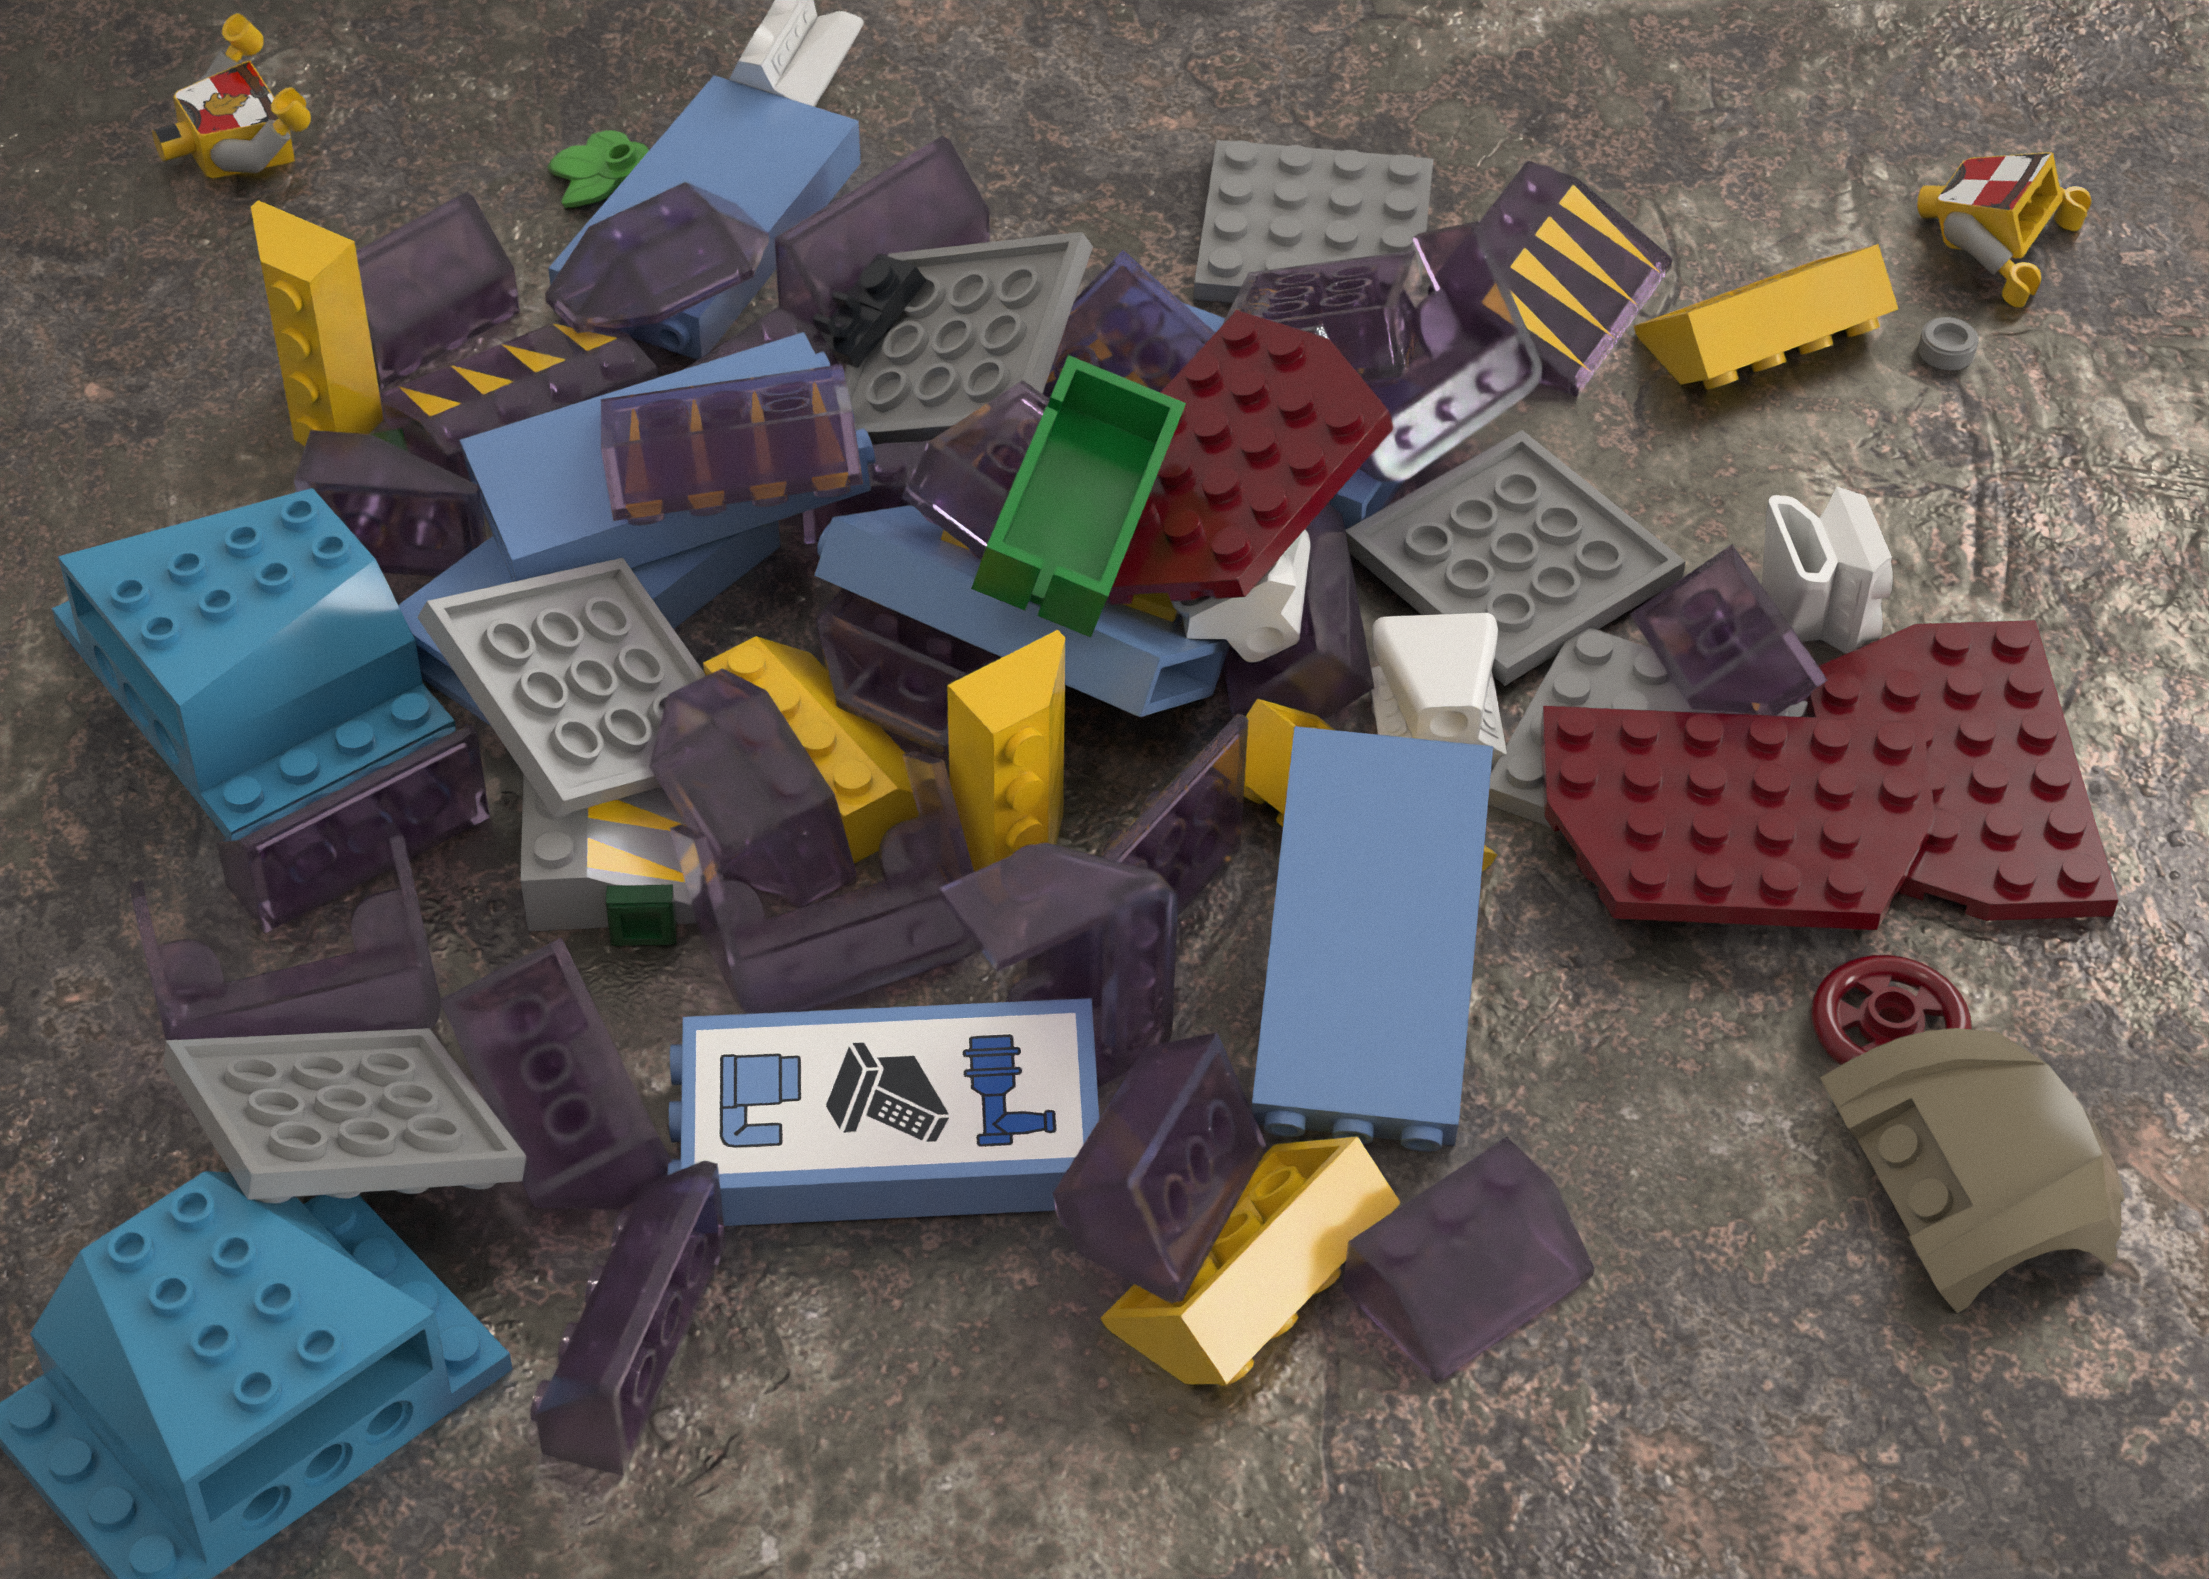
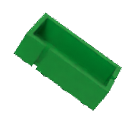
(1078, 496)

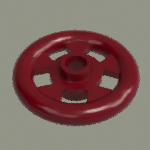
(1888, 1010)

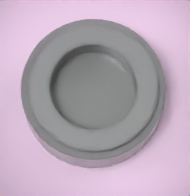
(1948, 343)

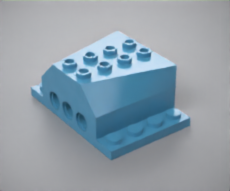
(251, 652)
(233, 1374)

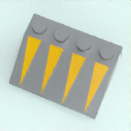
(580, 853)

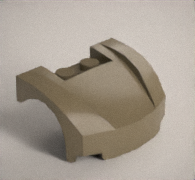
(1980, 1154)

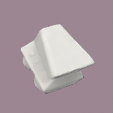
(796, 50)
(1827, 569)
(1265, 618)
(1437, 679)

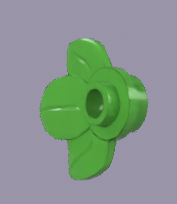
(596, 167)

